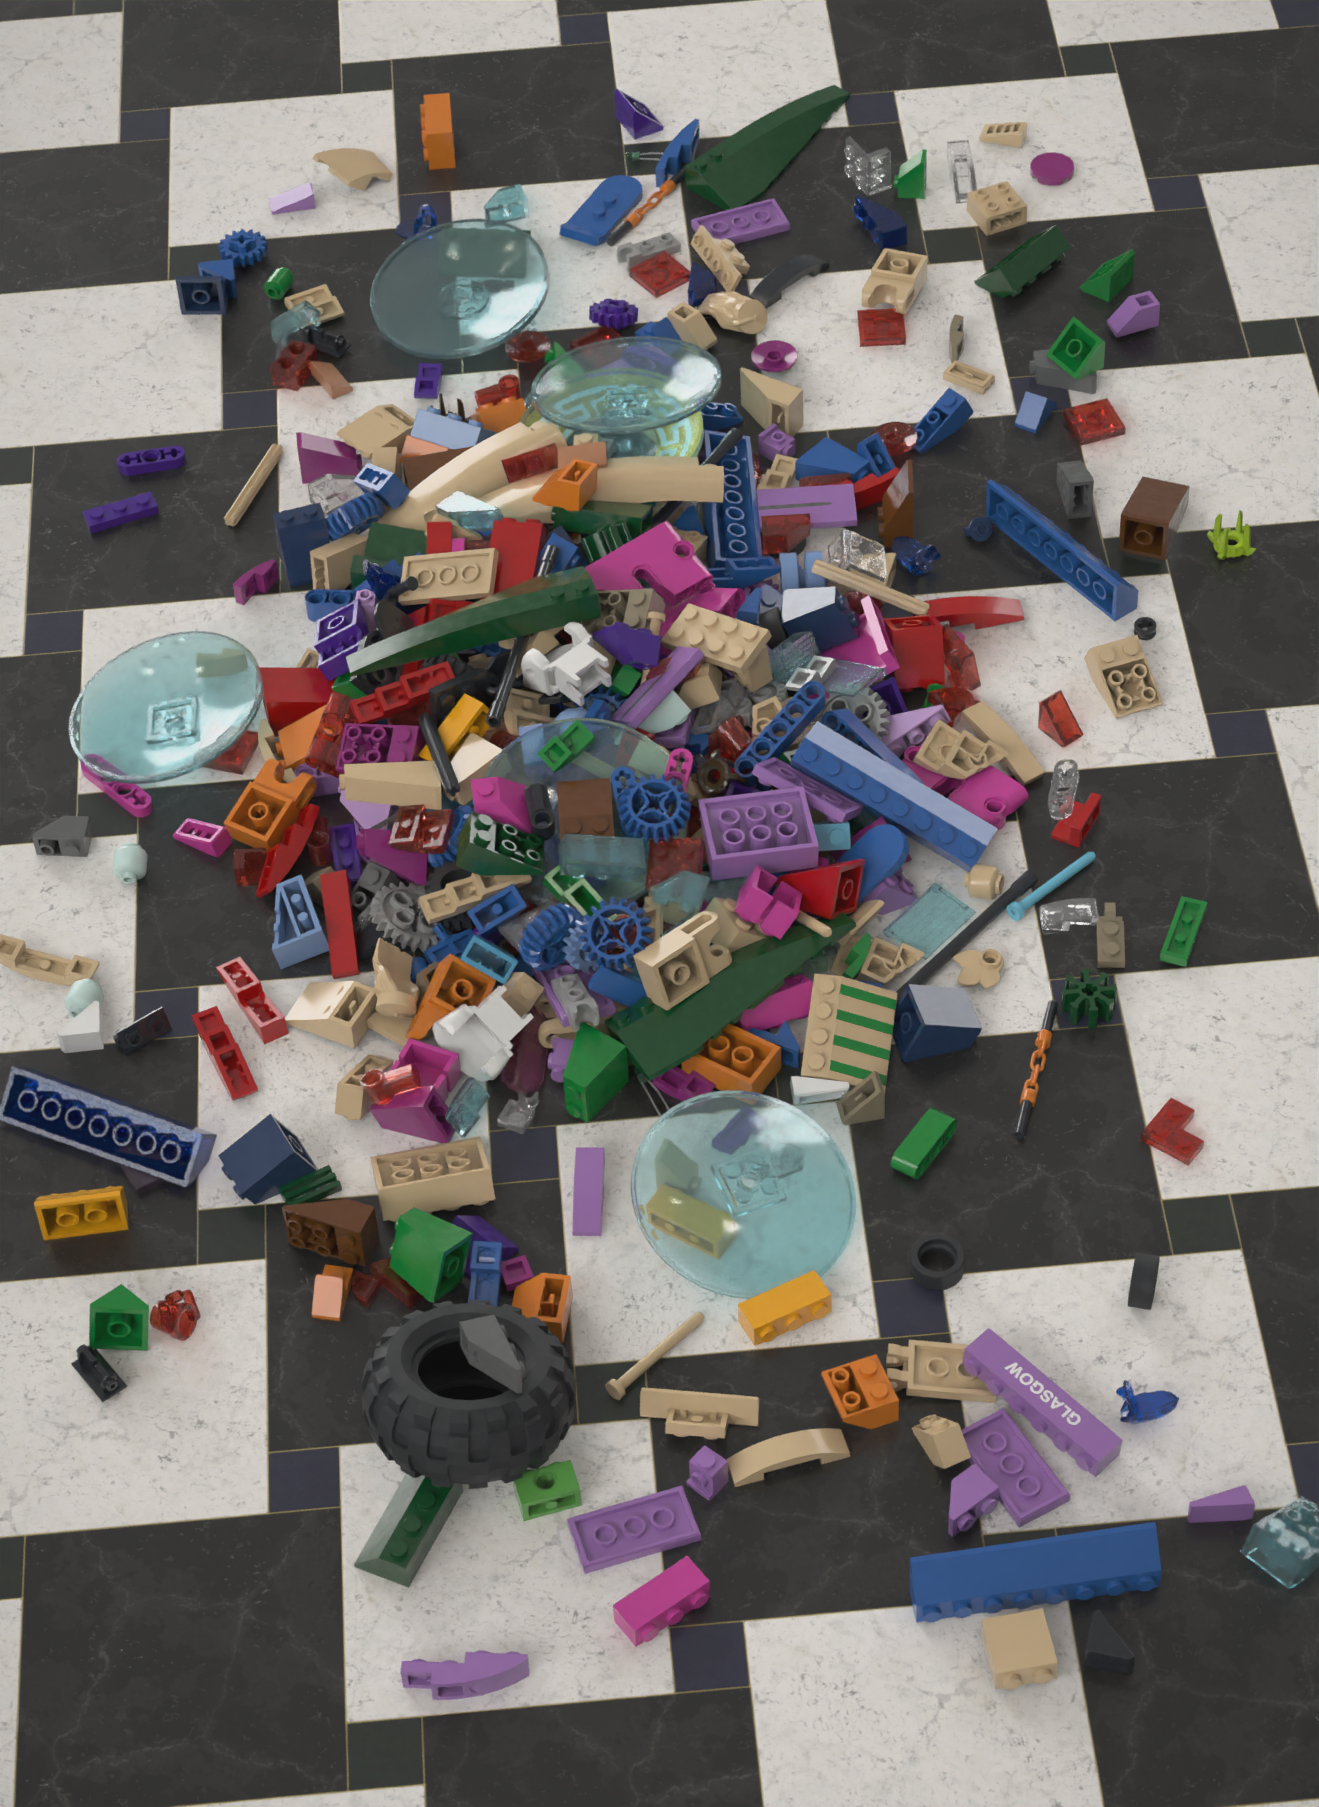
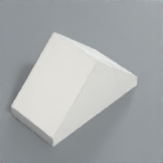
(84, 1031)

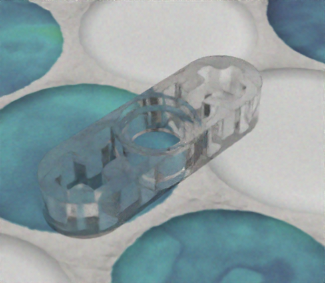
(1067, 796)

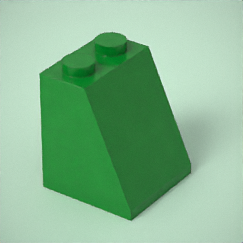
(593, 1072)
(429, 1253)

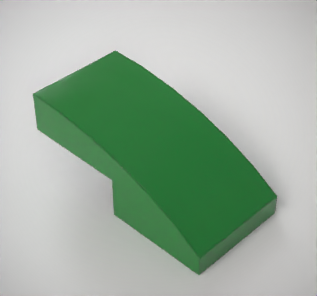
(567, 747)
(857, 957)

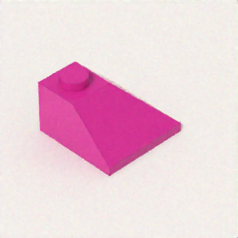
(501, 801)

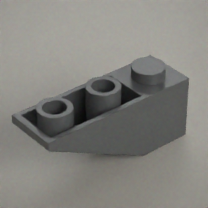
(369, 883)
(488, 1350)

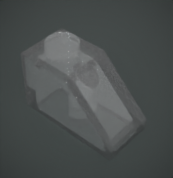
(333, 491)

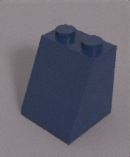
(297, 534)
(821, 612)
(934, 1021)
(265, 1160)

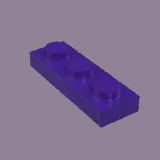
(120, 512)

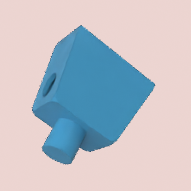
(489, 958)

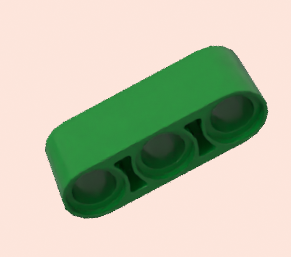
(924, 1143)

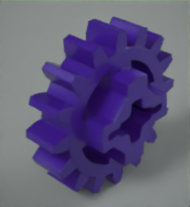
(613, 313)

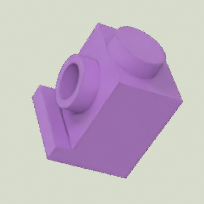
(774, 442)
(558, 1058)
(707, 1473)

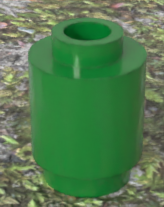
(278, 283)

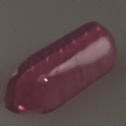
(528, 1063)

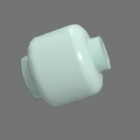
(130, 863)
(82, 995)

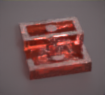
(421, 830)

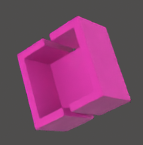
(772, 912)
(435, 1065)

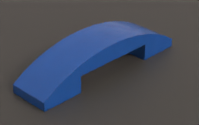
(486, 1271)

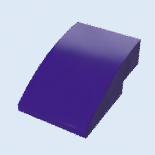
(338, 637)

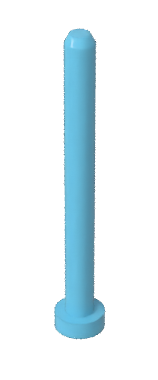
(1016, 910)

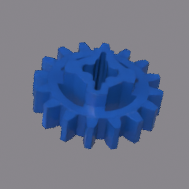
(243, 247)

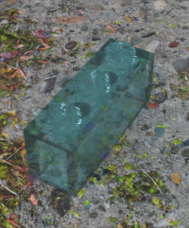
(601, 857)

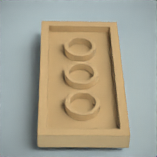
(450, 576)
(719, 637)

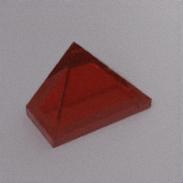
(1058, 720)

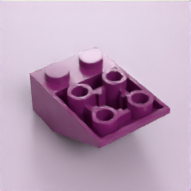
(379, 744)

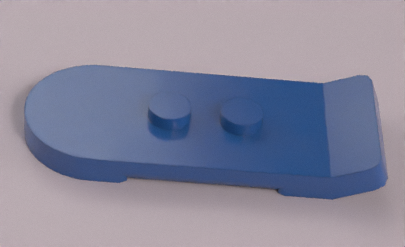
(603, 210)
(884, 853)

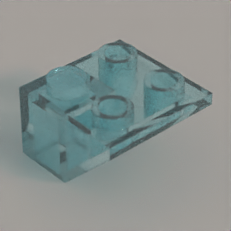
(682, 889)

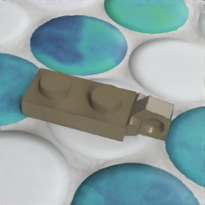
(1110, 939)

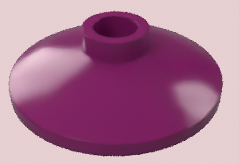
(774, 356)

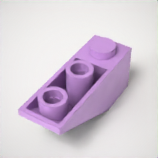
(912, 727)

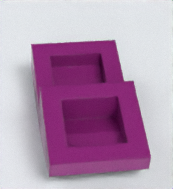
(257, 579)
(683, 1085)

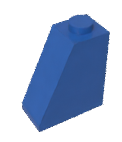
(831, 458)

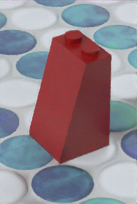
(518, 550)
(293, 694)

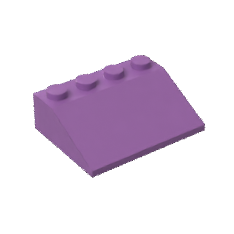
(759, 830)

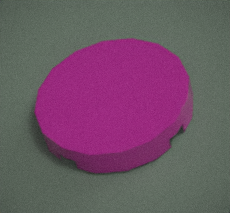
(1052, 168)

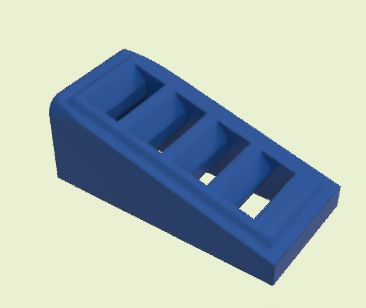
(750, 608)

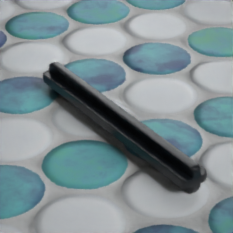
(439, 754)

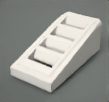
(815, 1090)

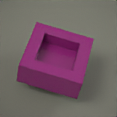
(515, 1272)

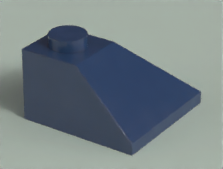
(202, 295)

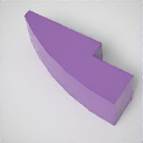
(588, 1191)

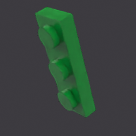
(1183, 931)

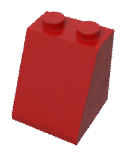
(918, 651)
(828, 888)

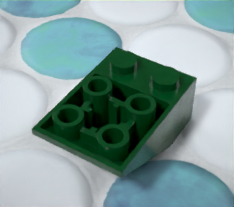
(498, 848)

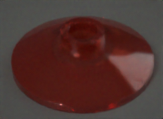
(527, 346)
(897, 437)

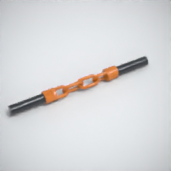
(633, 219)
(1029, 1095)

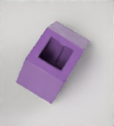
(1135, 314)
(970, 1498)

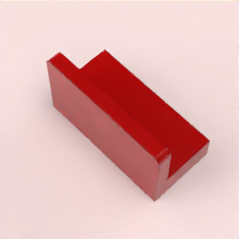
(1077, 826)

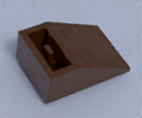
(334, 1229)

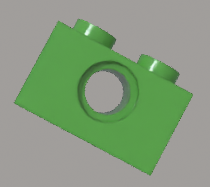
(538, 1502)

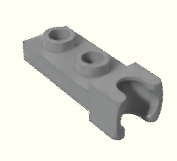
(646, 249)
(575, 1000)

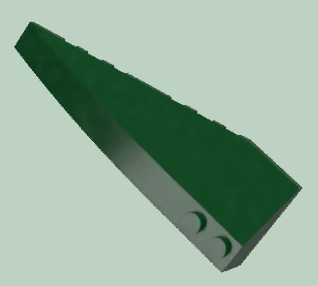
(753, 157)
(514, 612)
(663, 1038)

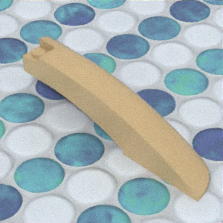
(472, 472)
(623, 480)

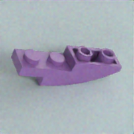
(477, 1676)

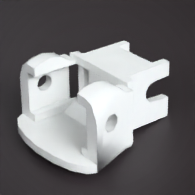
(567, 669)
(481, 1035)

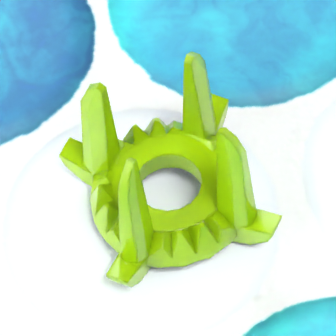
(1220, 539)

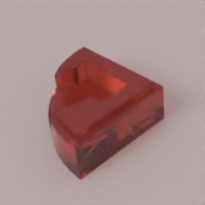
(364, 1287)

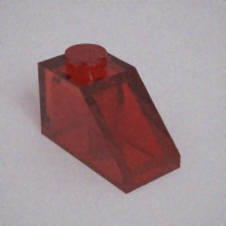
(783, 532)

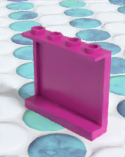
(870, 648)

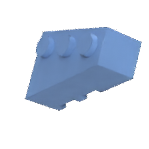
(448, 430)
(297, 924)

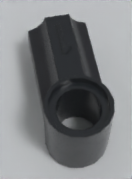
(540, 810)

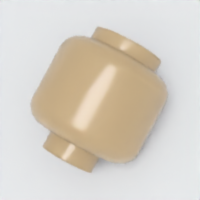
(984, 882)

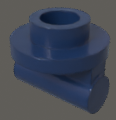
(978, 529)

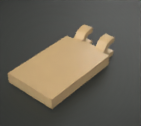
(934, 1372)

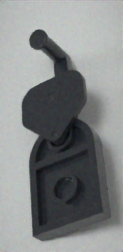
(389, 622)
(477, 683)

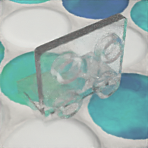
(868, 171)
(858, 553)

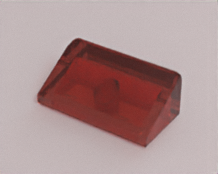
(394, 1282)

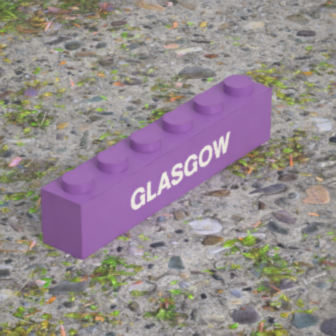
(1042, 1402)

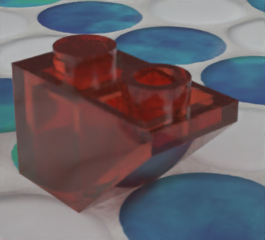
(531, 463)

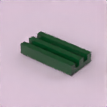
(308, 1186)

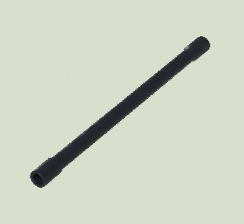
(726, 445)
(498, 706)
(1016, 890)

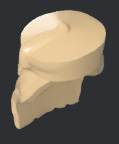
(735, 312)
(392, 983)

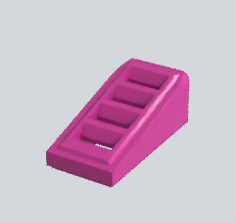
(205, 837)

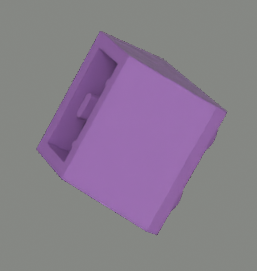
(894, 892)

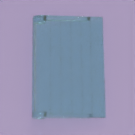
(851, 678)
(929, 920)

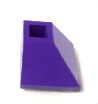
(630, 646)

